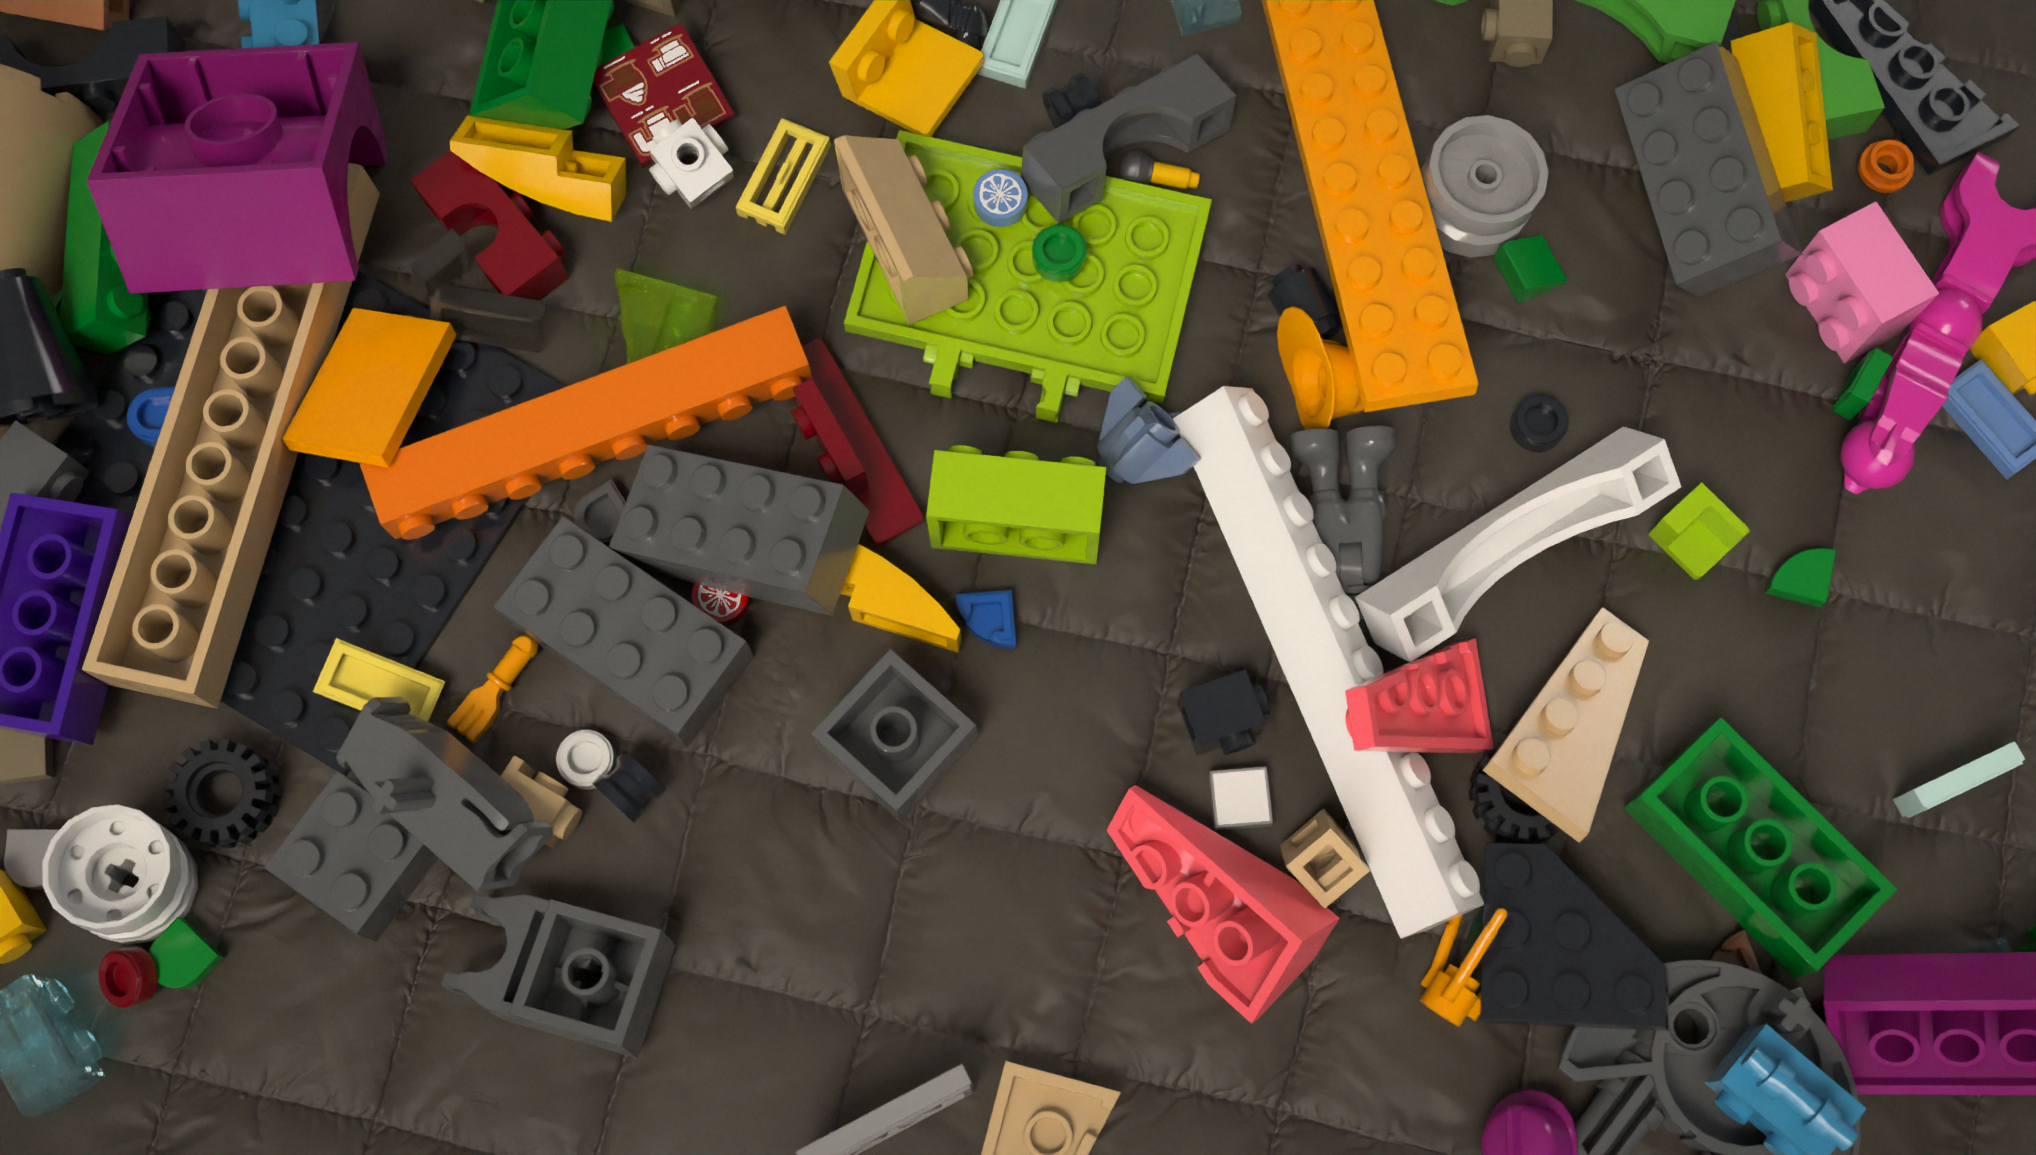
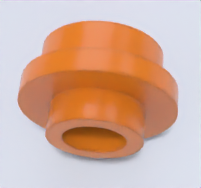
(1893, 155)

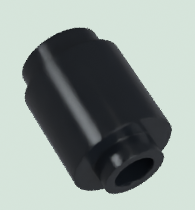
(1307, 292)

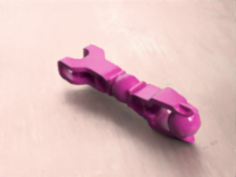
(1984, 245)

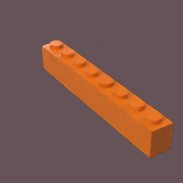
(587, 424)

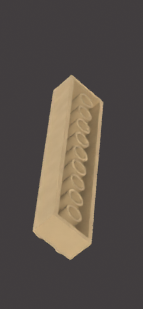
(217, 483)

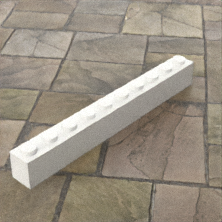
(1322, 655)

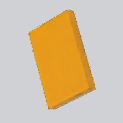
(370, 387)

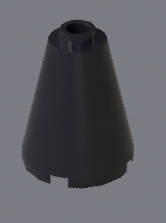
(37, 358)

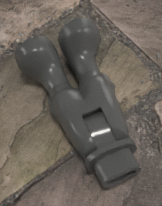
(1352, 526)

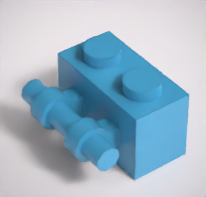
(1784, 1096)

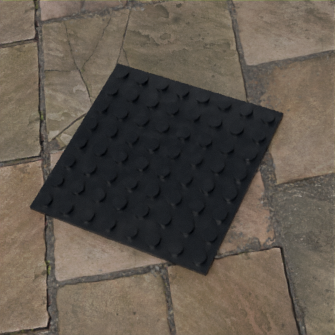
(329, 558)

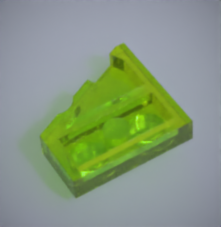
(660, 314)

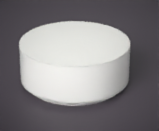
(584, 758)

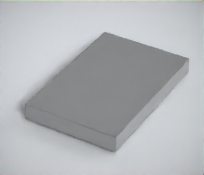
(894, 1115)

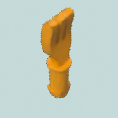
(483, 703)

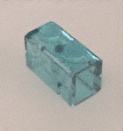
(41, 1049)

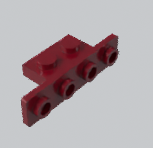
(851, 447)

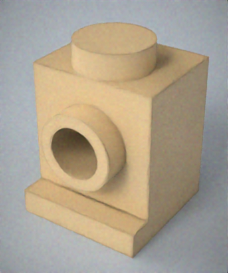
(544, 798)
(1323, 858)

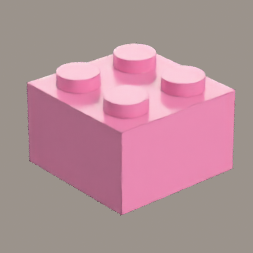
(1860, 282)

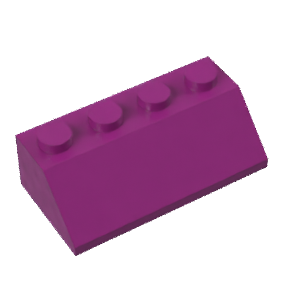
(1935, 1022)

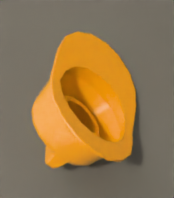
(1317, 371)

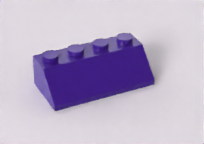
(52, 591)

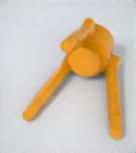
(1453, 991)

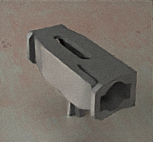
(428, 787)

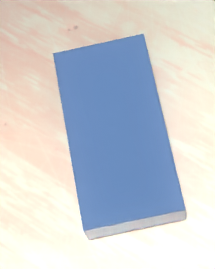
(1992, 418)

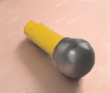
(1142, 169)

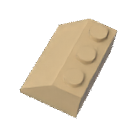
(902, 225)

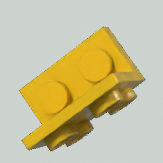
(903, 67)

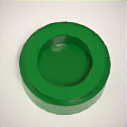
(1059, 253)

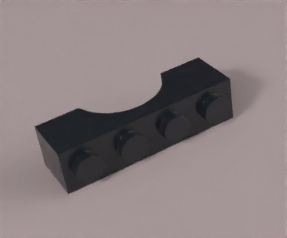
(105, 73)

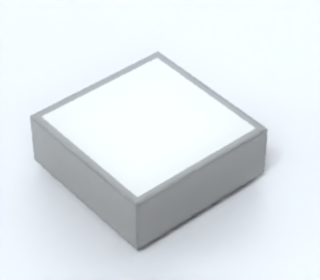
(1240, 798)

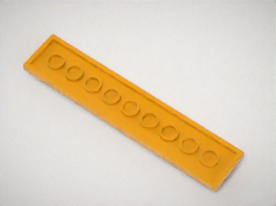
(1370, 204)

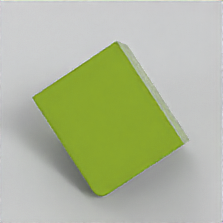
(1699, 531)

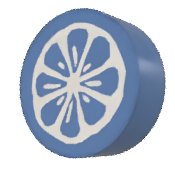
(1000, 198)

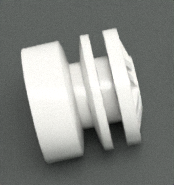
(95, 854)

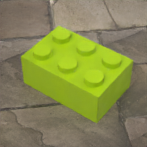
(1015, 505)

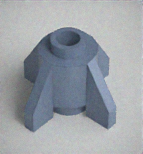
(1139, 441)

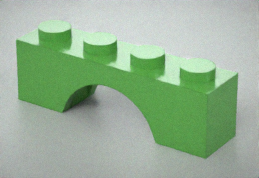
(1847, 82)

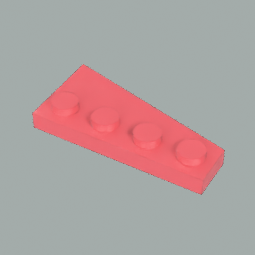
(1423, 705)

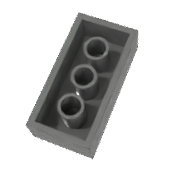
(1707, 170)
(740, 529)
(625, 631)

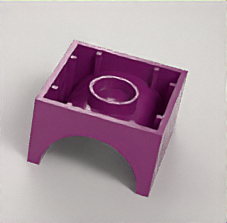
(237, 167)

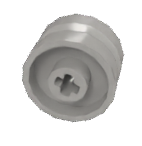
(1483, 184)

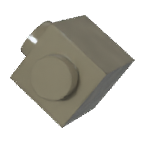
(1518, 31)

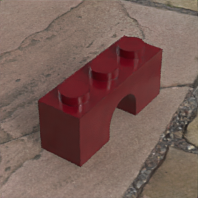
(519, 258)

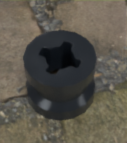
(1067, 102)
(629, 786)

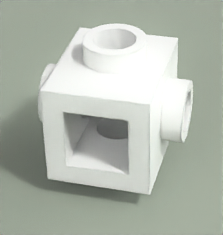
(696, 180)

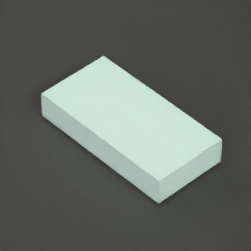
(1016, 40)
(1959, 780)

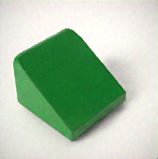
(1528, 267)

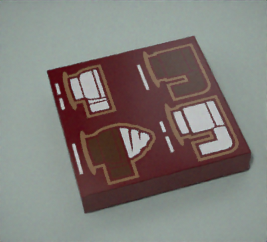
(659, 85)

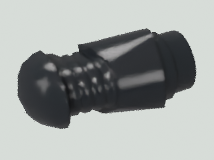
(965, 19)

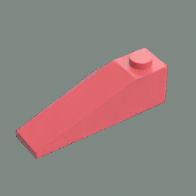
(1236, 910)

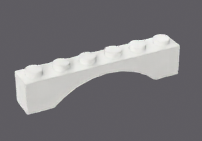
(1436, 590)

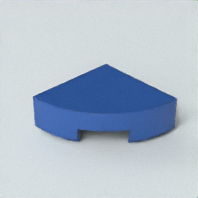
(989, 617)

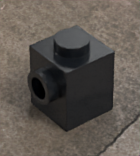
(1224, 713)

